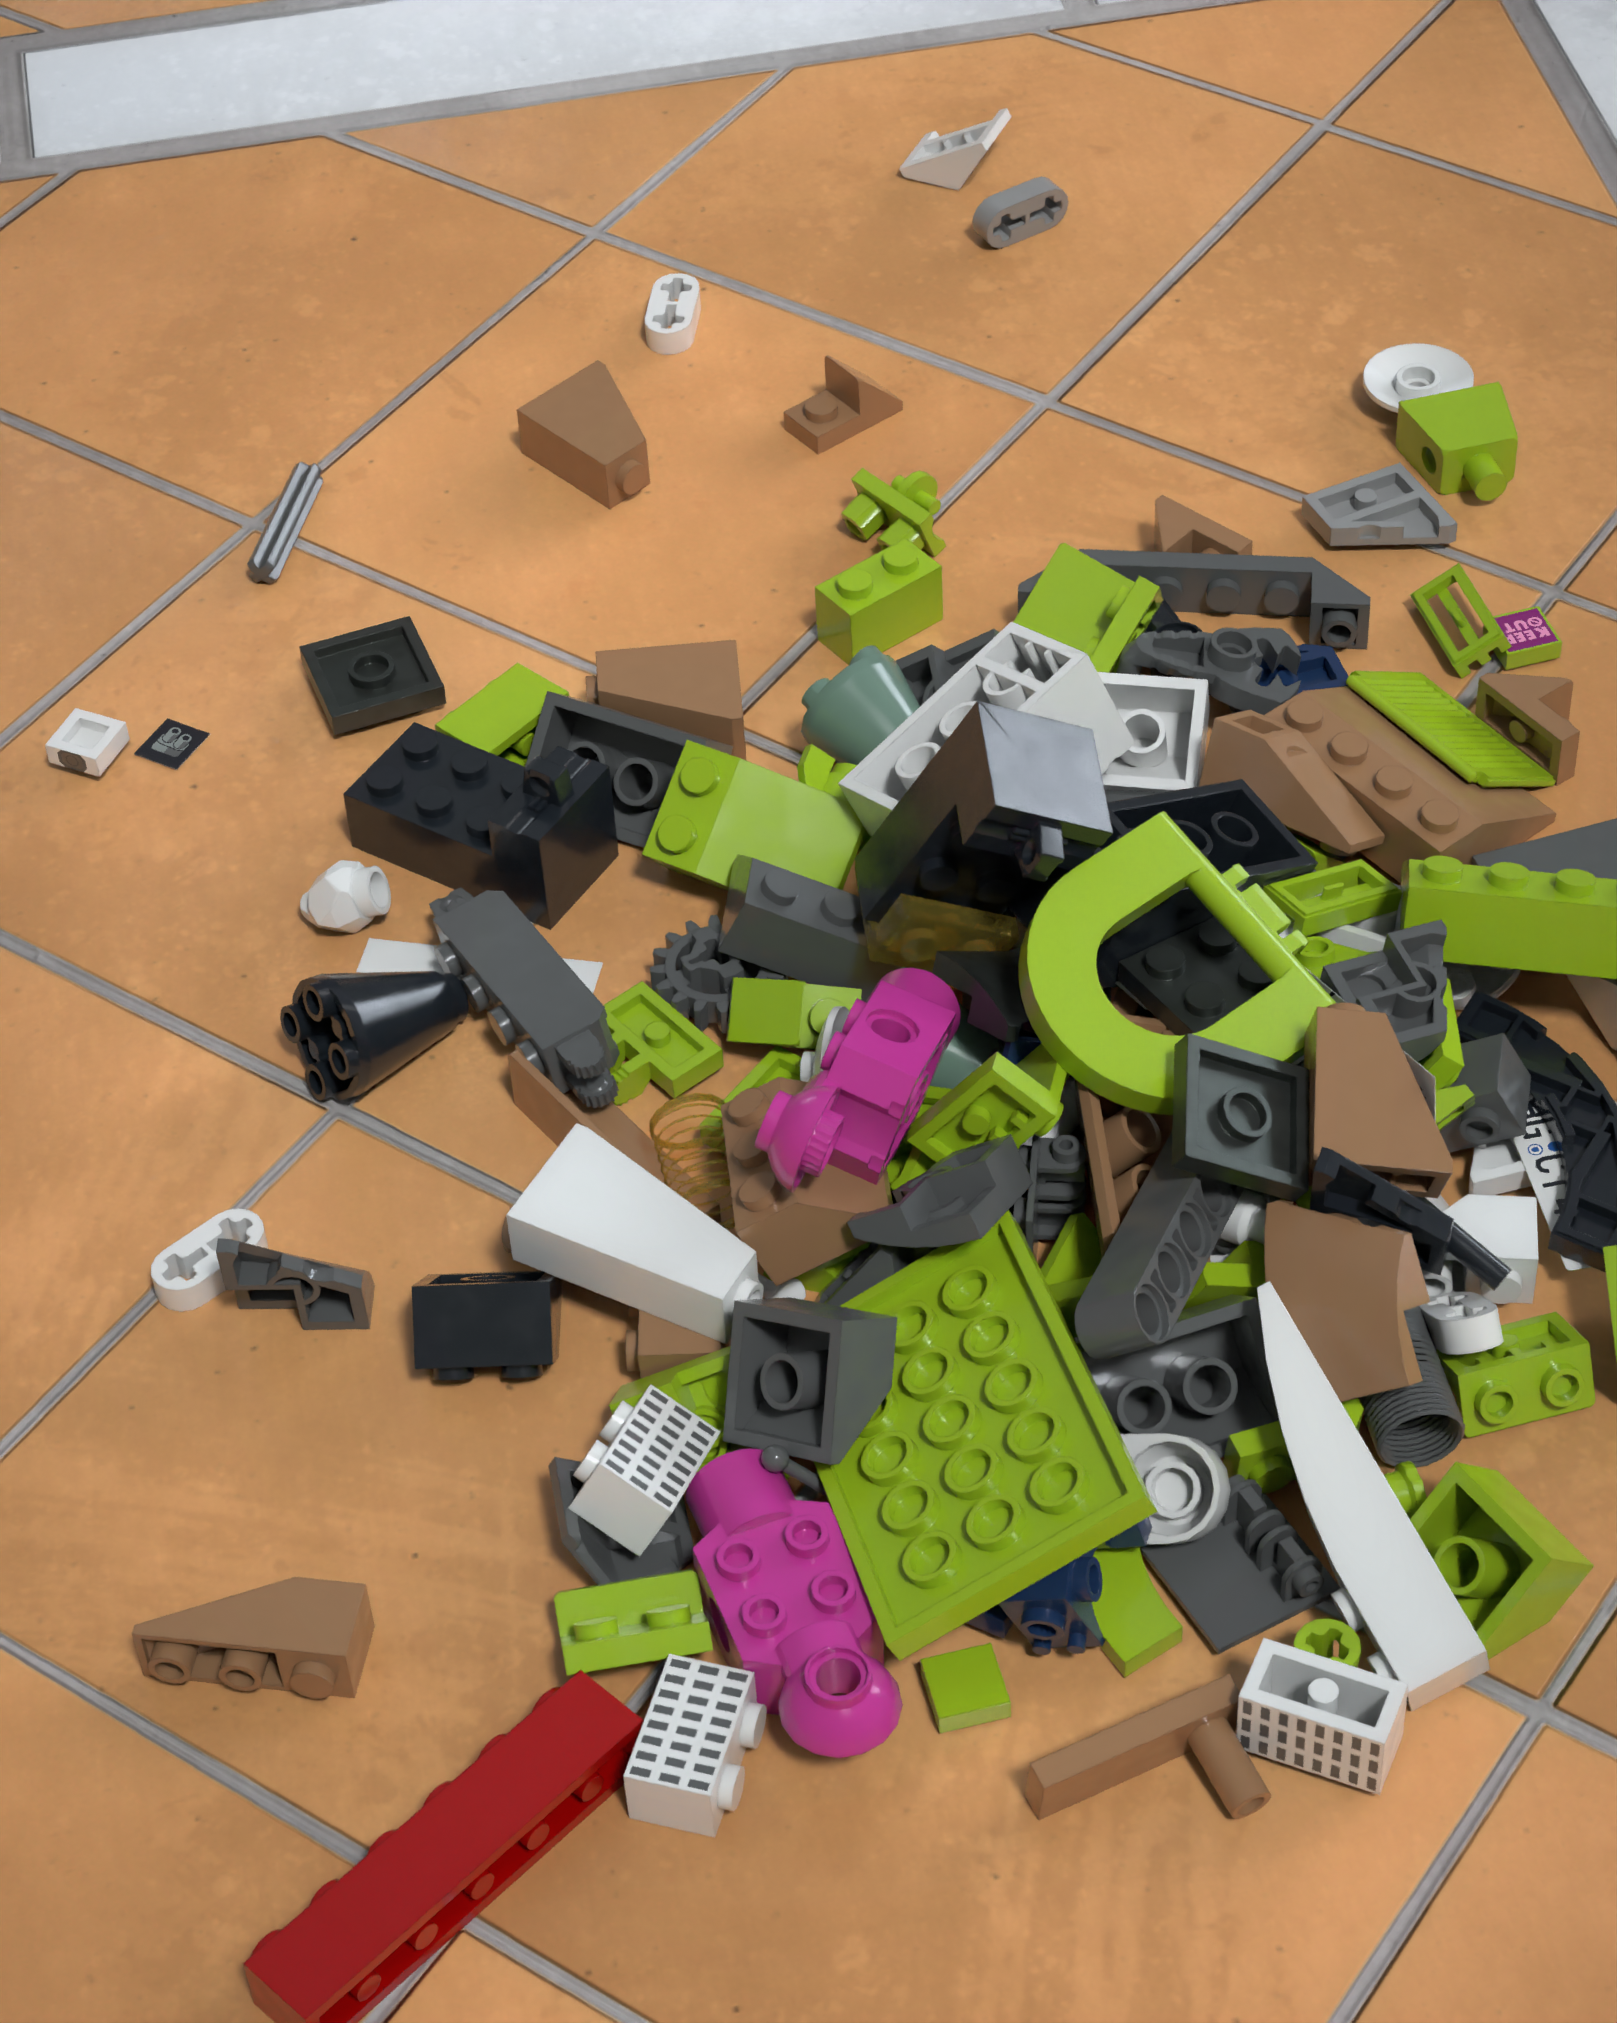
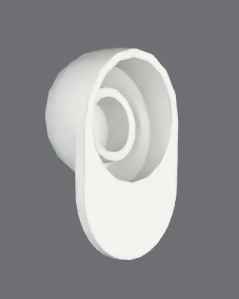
(1184, 1484)

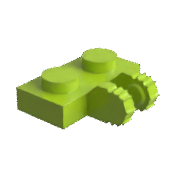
(658, 1045)

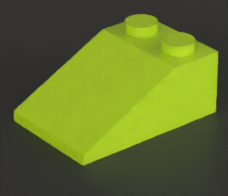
(736, 807)

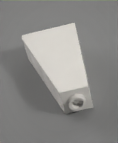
(630, 1238)

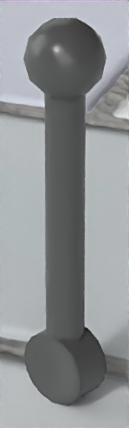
(776, 1459)

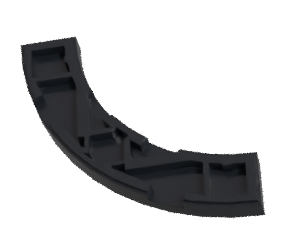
(1577, 1115)

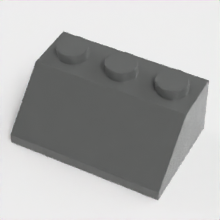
(635, 749)
(797, 928)
(1199, 1381)

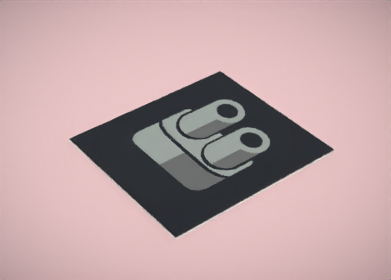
(172, 744)

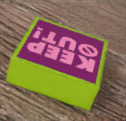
(1530, 636)

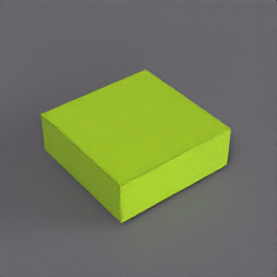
(965, 1688)

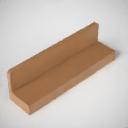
(559, 1112)

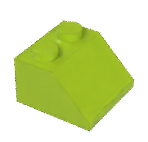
(1497, 1554)

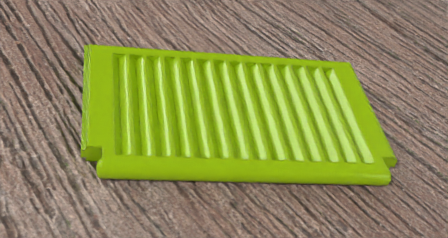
(1448, 729)

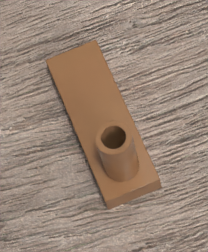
(1193, 1722)

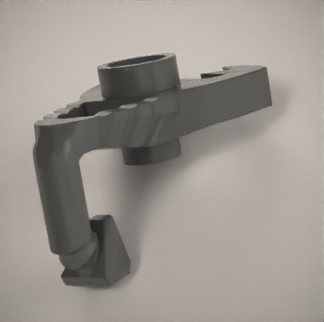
(1224, 658)

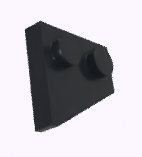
(1358, 1193)

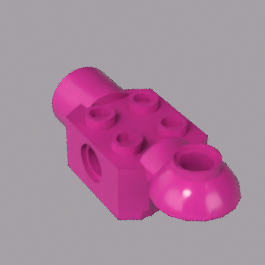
(868, 1084)
(791, 1606)

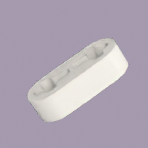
(666, 312)
(196, 1259)
(1462, 1323)

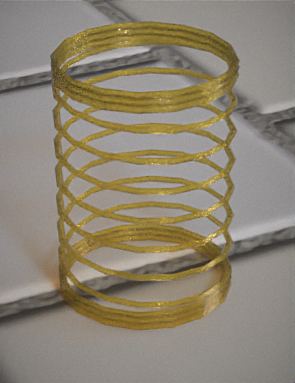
(692, 1144)

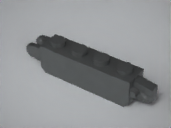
(527, 992)

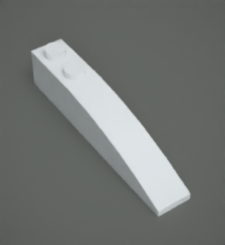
(1367, 1537)

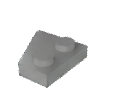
(1379, 510)

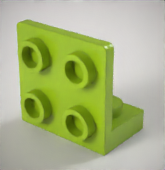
(1089, 606)
(993, 1104)

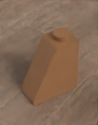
(587, 436)
(677, 686)
(1370, 1102)

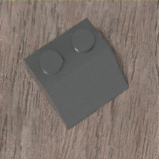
(806, 1375)

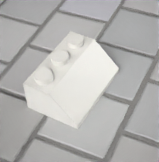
(1168, 728)

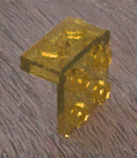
(921, 927)

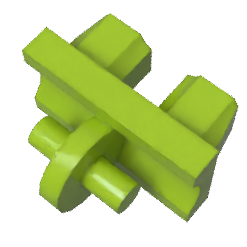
(903, 507)

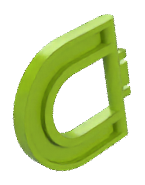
(1111, 892)

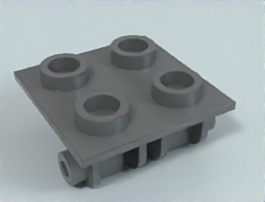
(1056, 1190)
(1244, 1571)

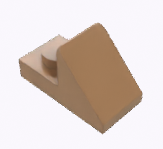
(842, 410)
(1187, 531)
(1532, 717)

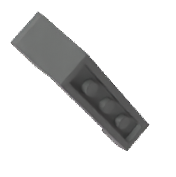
(1247, 586)

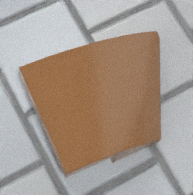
(1347, 1294)

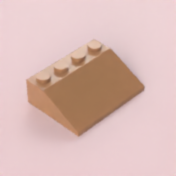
(1405, 787)

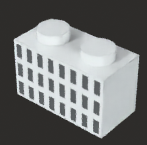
(644, 1468)
(1321, 1715)
(693, 1746)

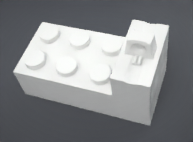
(1011, 671)

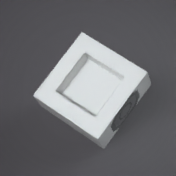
(87, 742)

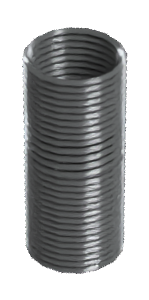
(1416, 1420)

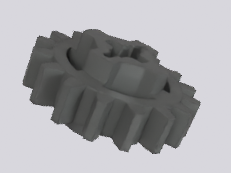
(698, 976)

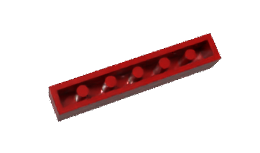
(446, 1859)

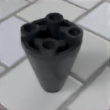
(368, 1025)

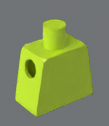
(1460, 440)

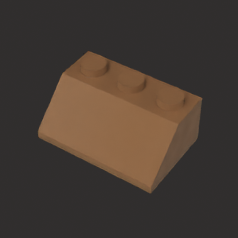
(1120, 1154)
(787, 1227)

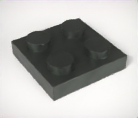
(372, 675)
(1193, 977)
(1240, 1117)

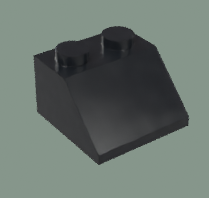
(486, 1323)

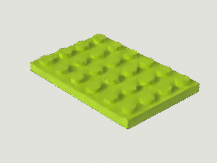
(985, 1449)

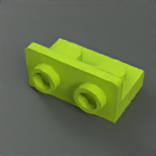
(1527, 1378)
(631, 1621)

